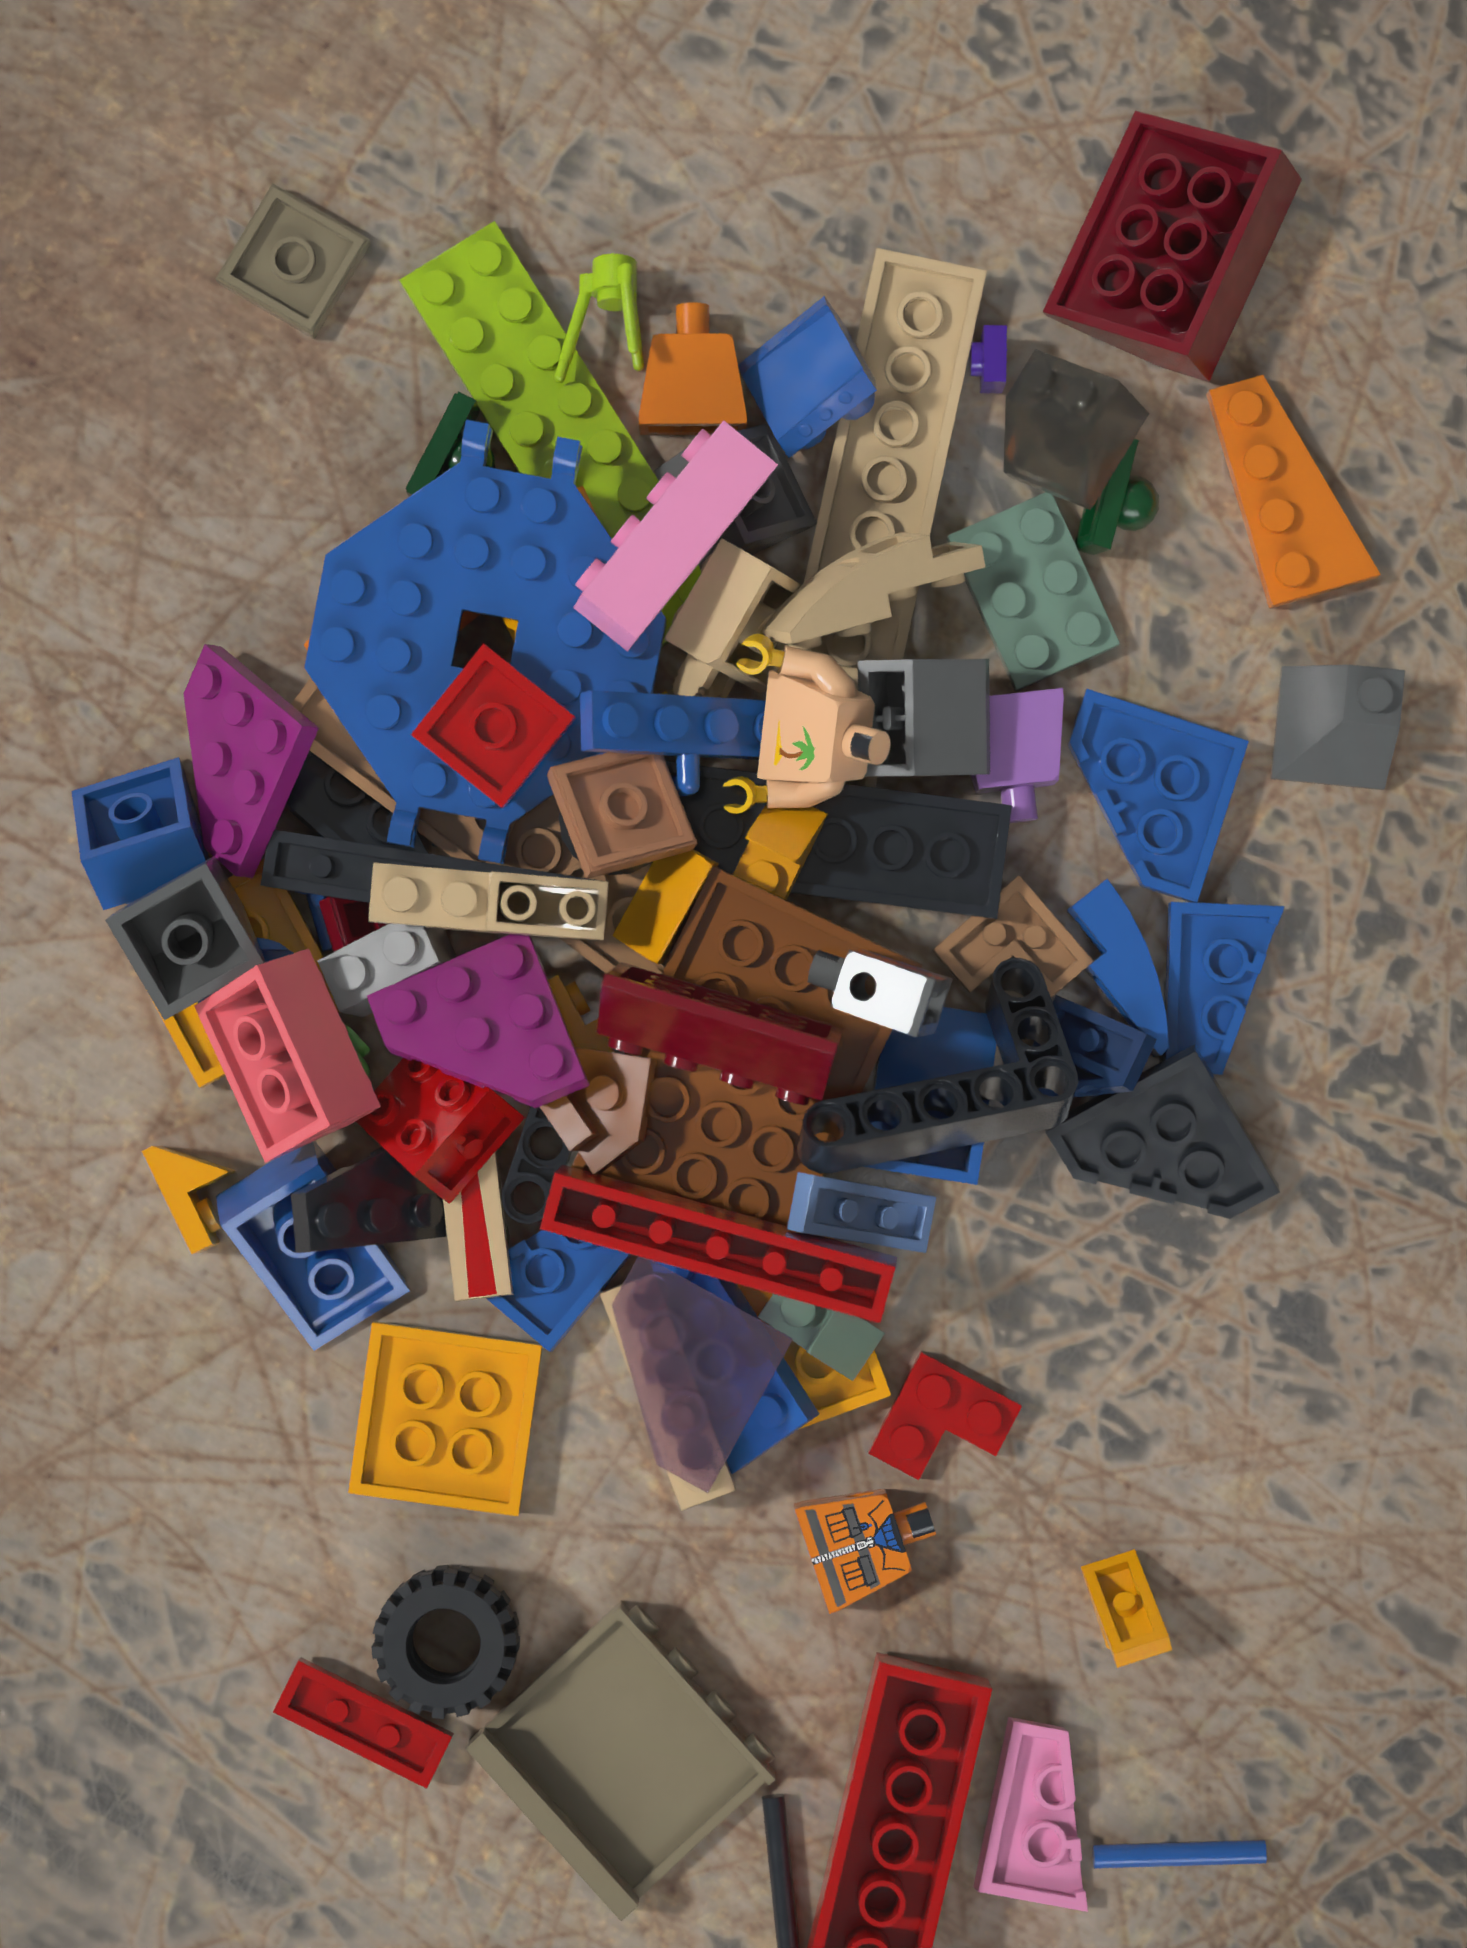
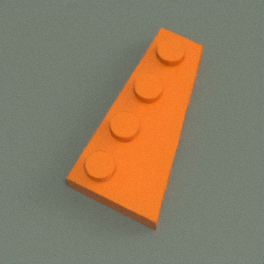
(1287, 507)

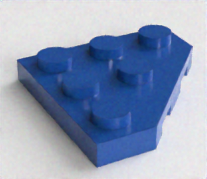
(1158, 787)

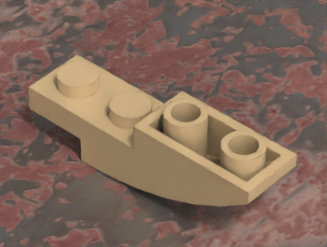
(862, 583)
(488, 902)

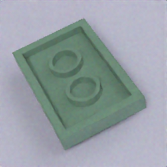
(1035, 592)

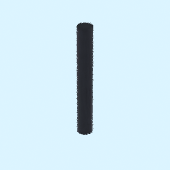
(780, 1871)

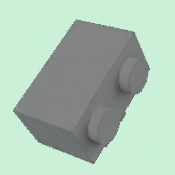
(380, 961)

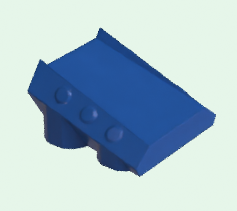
(809, 378)

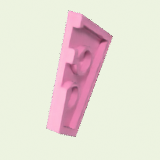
(1031, 1824)

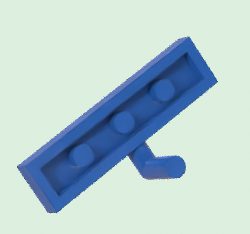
(672, 727)

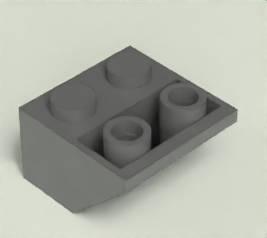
(932, 714)

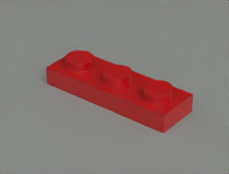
(363, 1722)

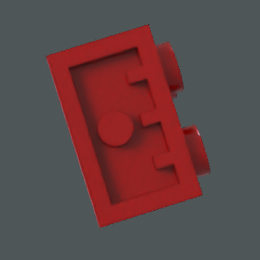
(439, 1125)

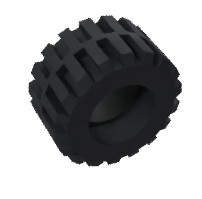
(416, 1681)

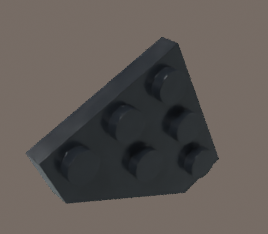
(1168, 1141)

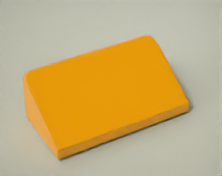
(663, 904)

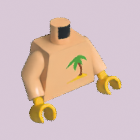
(812, 730)

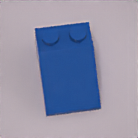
(317, 1289)

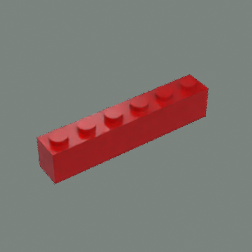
(719, 1243)

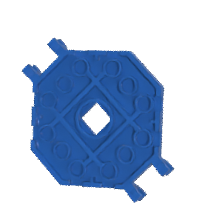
(396, 609)

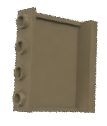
(622, 1757)

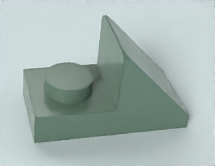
(828, 1335)

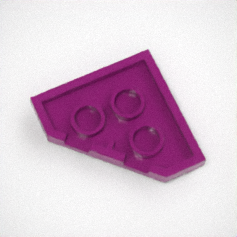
(244, 756)
(485, 1022)

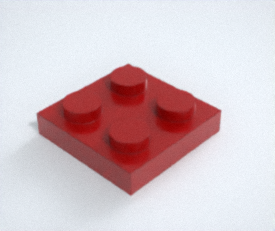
(493, 726)

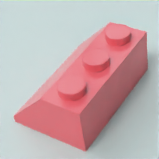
(286, 1054)

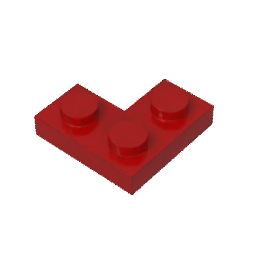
(936, 1401)

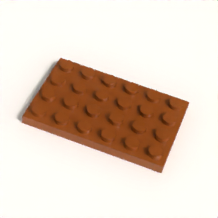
(728, 1140)

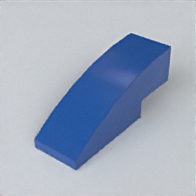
(1125, 965)

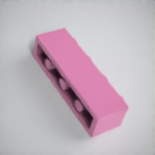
(674, 534)

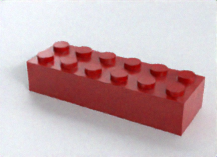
(901, 1807)

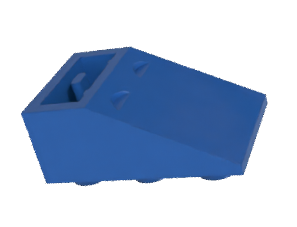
(959, 1045)

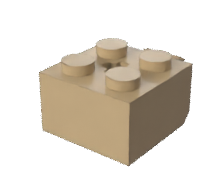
(723, 609)

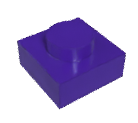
(989, 358)

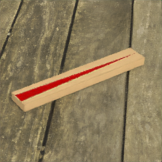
(479, 1238)

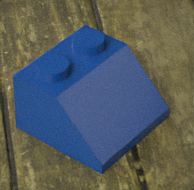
(137, 832)

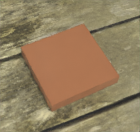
(620, 811)

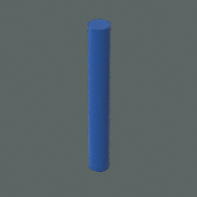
(1179, 1854)

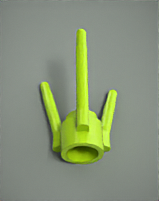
(615, 288)

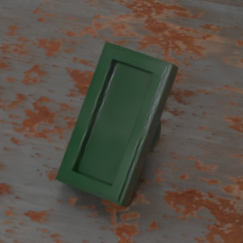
(446, 443)
(1124, 502)

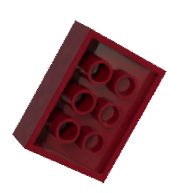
(1174, 243)
(717, 1031)

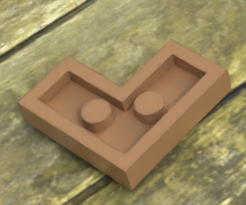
(1021, 930)

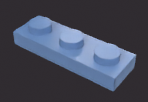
(861, 1212)

